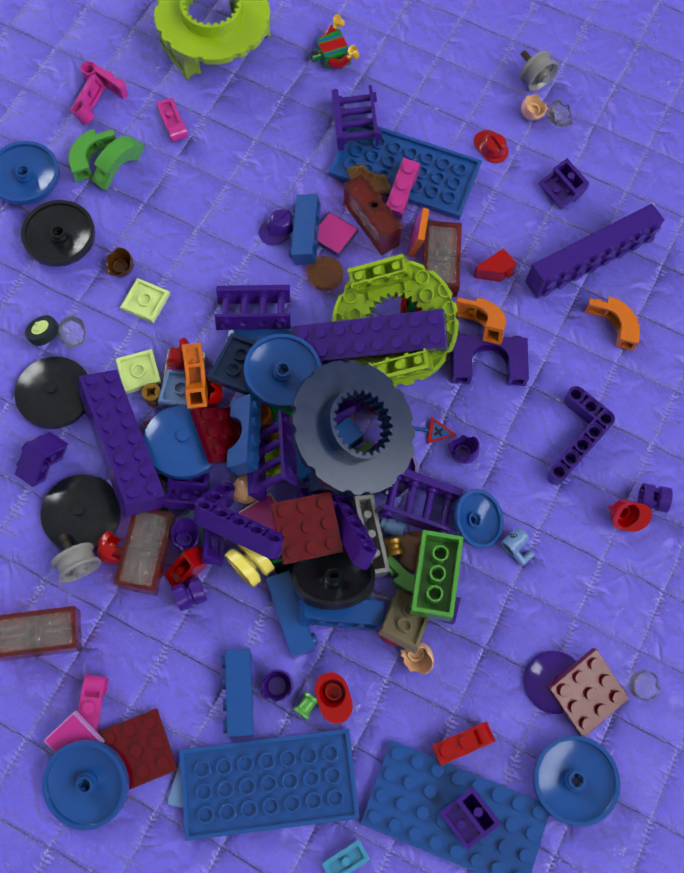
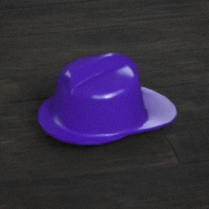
(277, 227)

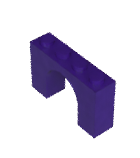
(512, 349)

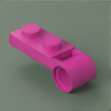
(113, 84)
(87, 99)
(175, 127)
(91, 698)

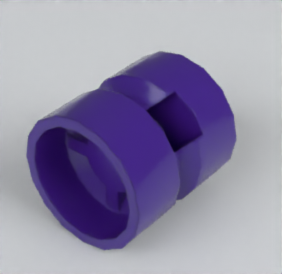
(659, 497)
(189, 593)

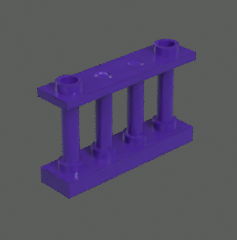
(341, 125)
(253, 295)
(257, 480)
(431, 487)

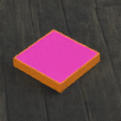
(418, 232)

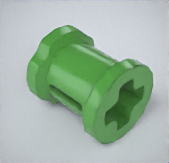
(306, 705)

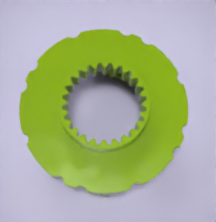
(192, 42)
(410, 280)

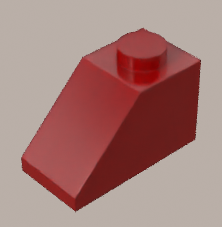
(496, 267)
(186, 566)

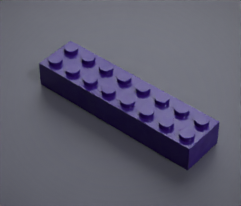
(594, 251)
(377, 336)
(120, 443)

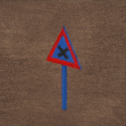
(436, 431)

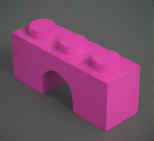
(402, 187)

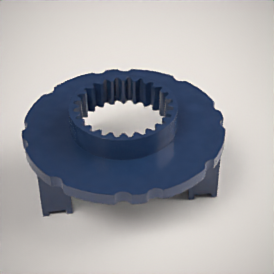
(321, 450)

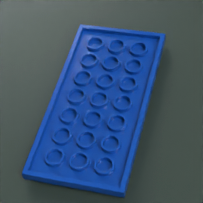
(443, 176)
(268, 784)
(414, 791)

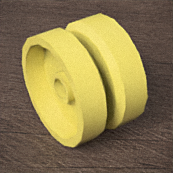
(247, 563)

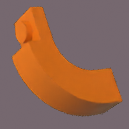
(486, 314)
(621, 317)
(195, 374)

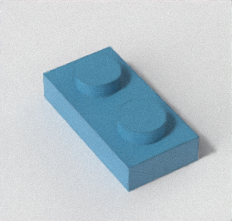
(347, 859)

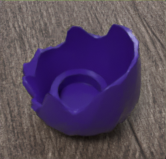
(464, 449)
(184, 534)
(277, 685)

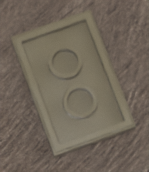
(400, 626)

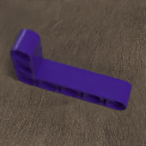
(584, 439)
(213, 514)
(352, 531)

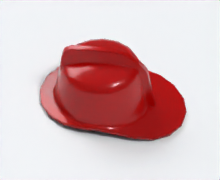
(491, 146)
(630, 515)
(333, 697)

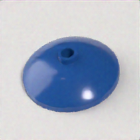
(478, 518)

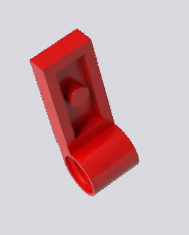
(463, 743)

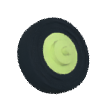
(42, 330)

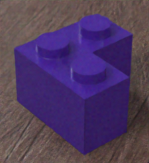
(38, 457)

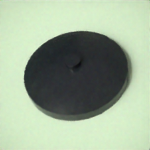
(58, 233)
(49, 393)
(80, 508)
(332, 581)

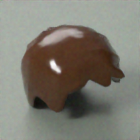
(119, 263)

